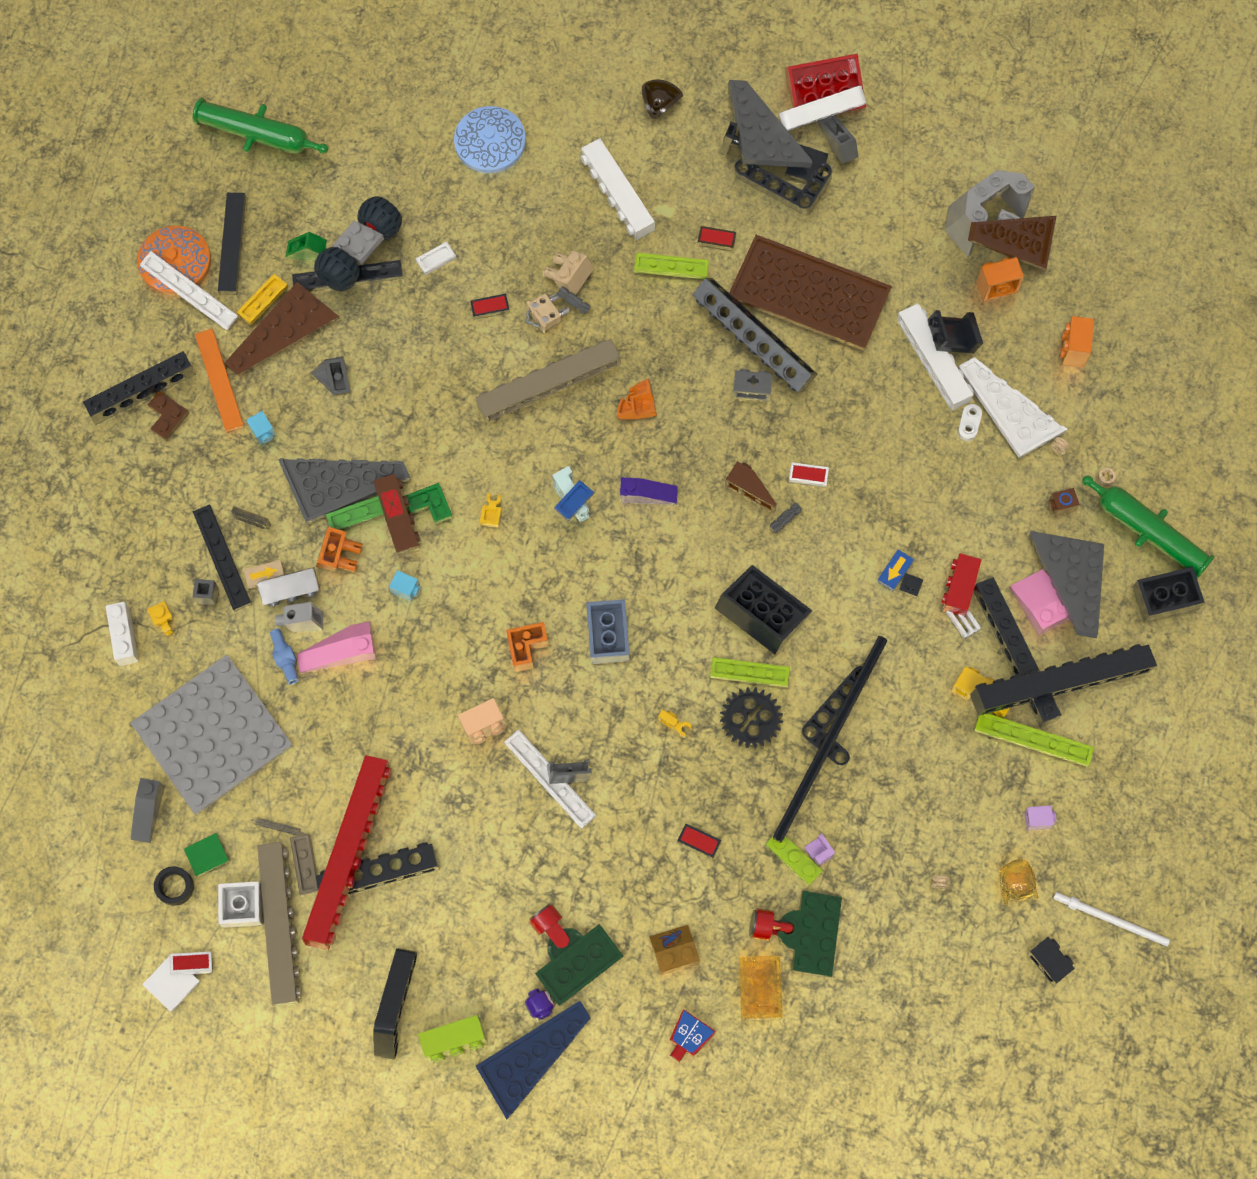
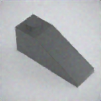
(839, 139)
(146, 809)

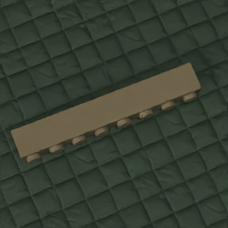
(548, 380)
(278, 924)

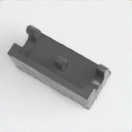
(569, 772)

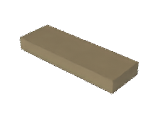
(304, 864)

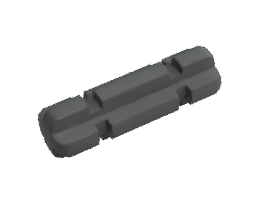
(573, 300)
(785, 517)

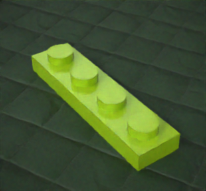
(671, 266)
(750, 672)

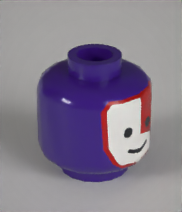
(539, 1004)

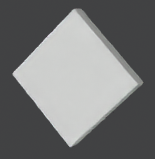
(170, 988)

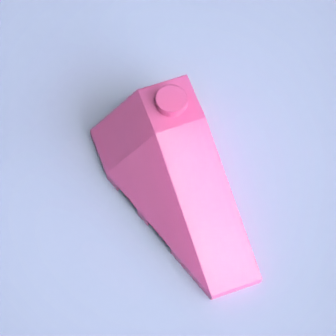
(342, 648)

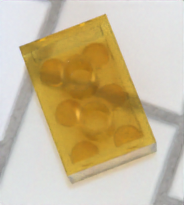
(760, 988)

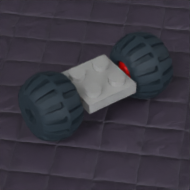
(338, 264)

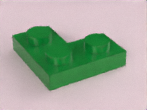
(432, 498)

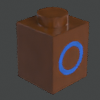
(1063, 502)

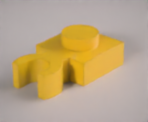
(491, 514)

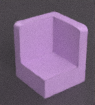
(820, 850)

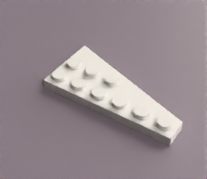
(1013, 413)

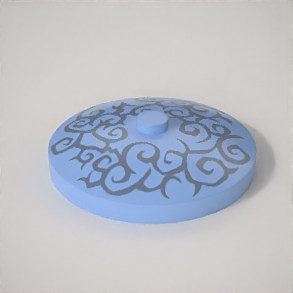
(489, 139)

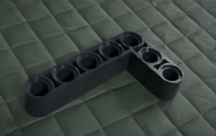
(784, 188)
(830, 713)
(392, 1002)

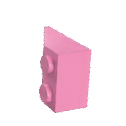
(1040, 602)

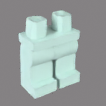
(563, 484)

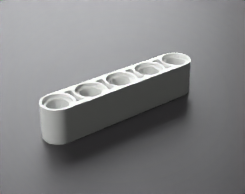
(823, 108)

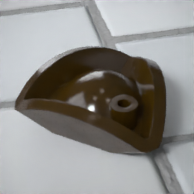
(659, 96)

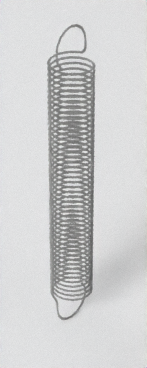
(284, 826)

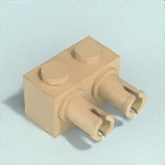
(573, 272)

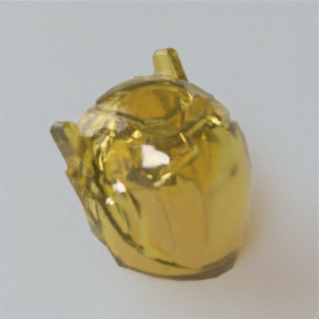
(1017, 881)

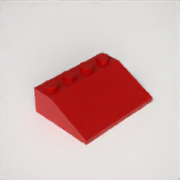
(822, 79)

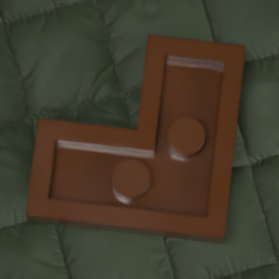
(171, 415)

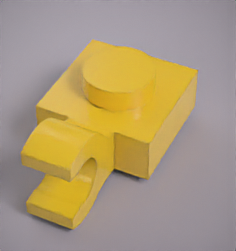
(161, 616)
(670, 720)

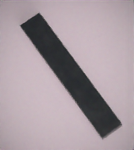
(231, 243)
(368, 274)
(222, 558)

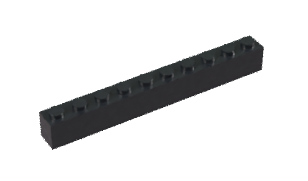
(1063, 679)

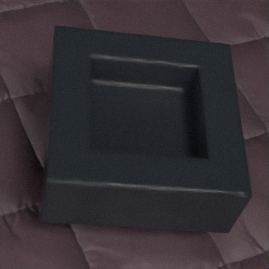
(910, 585)

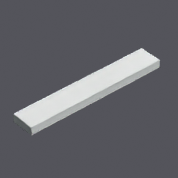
(189, 291)
(561, 792)

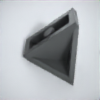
(333, 375)

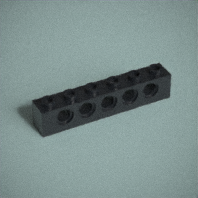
(139, 388)
(388, 875)

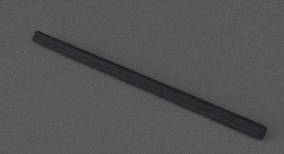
(829, 739)

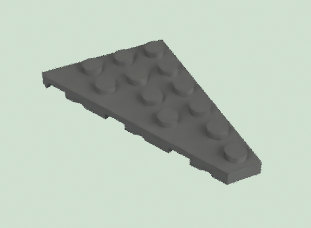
(760, 133)
(331, 485)
(1075, 575)

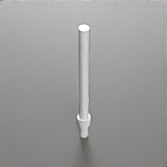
(1074, 904)

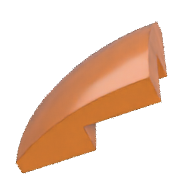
(638, 403)

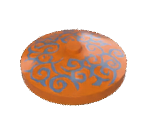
(179, 248)

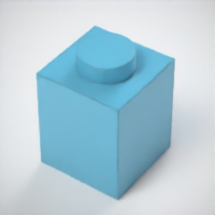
(261, 427)
(405, 586)

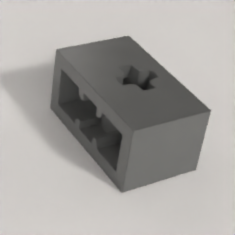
(744, 389)

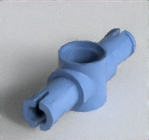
(284, 656)

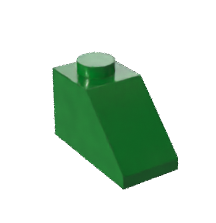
(305, 247)

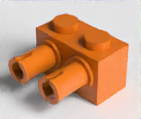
(332, 545)

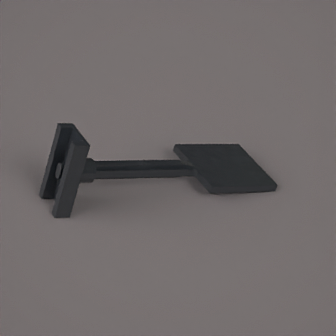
(799, 173)

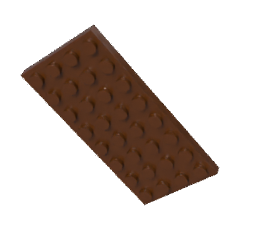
(810, 292)

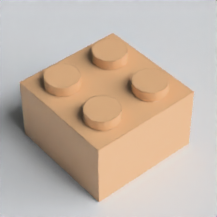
(482, 722)

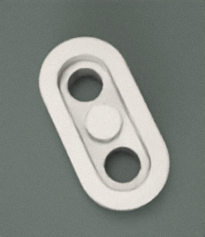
(969, 421)

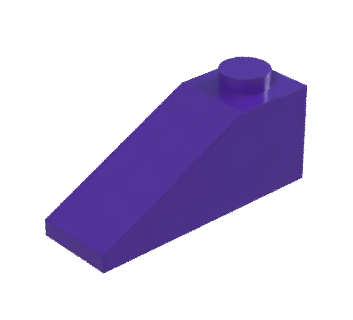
(647, 492)

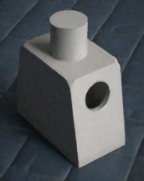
(301, 617)

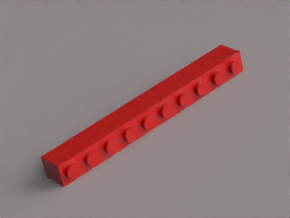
(346, 853)

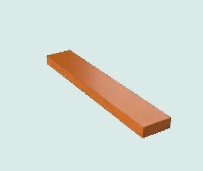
(219, 380)

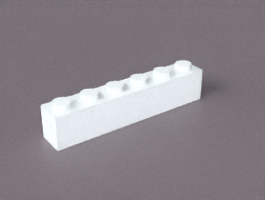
(618, 189)
(937, 363)

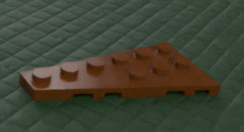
(1021, 238)
(287, 323)

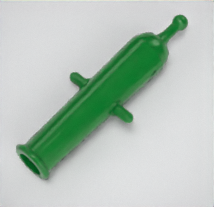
(254, 128)
(1150, 526)

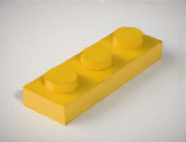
(262, 299)

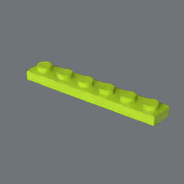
(1034, 739)

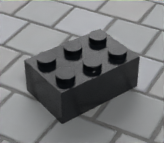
(1168, 594)

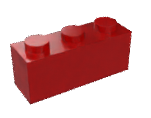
(961, 584)

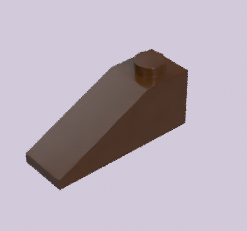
(747, 483)

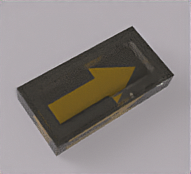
(251, 518)

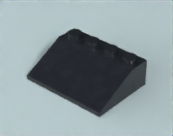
(762, 609)

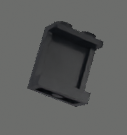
(955, 334)

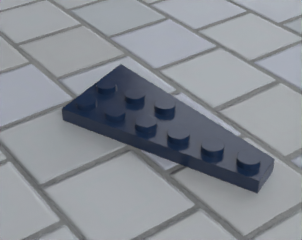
(522, 1064)

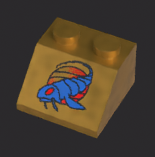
(674, 950)

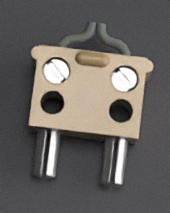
(544, 312)

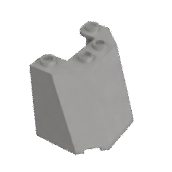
(1011, 186)

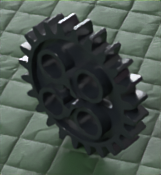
(765, 728)

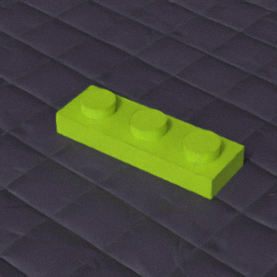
(795, 859)

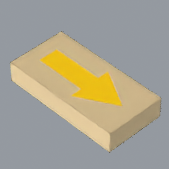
(263, 572)

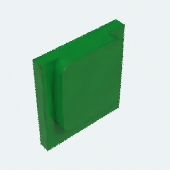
(206, 855)

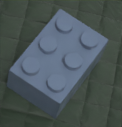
(608, 631)

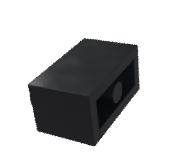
(1051, 960)

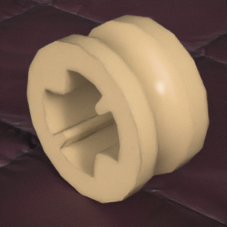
(1060, 445)
(1112, 474)
(940, 882)

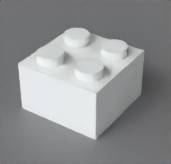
(240, 904)

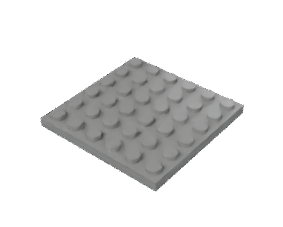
(211, 735)

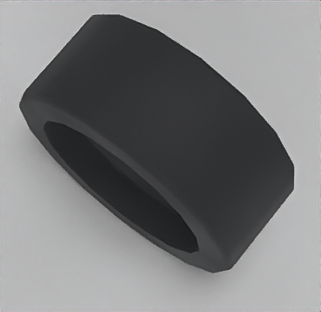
(162, 875)

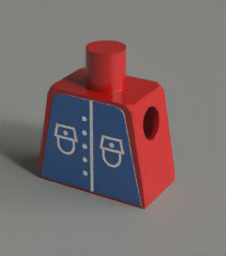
(689, 1036)

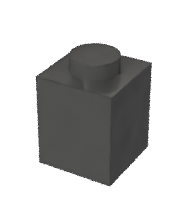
(205, 592)

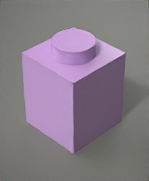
(1039, 817)

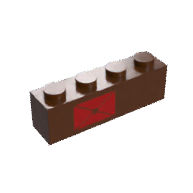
(396, 514)

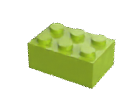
(453, 1039)

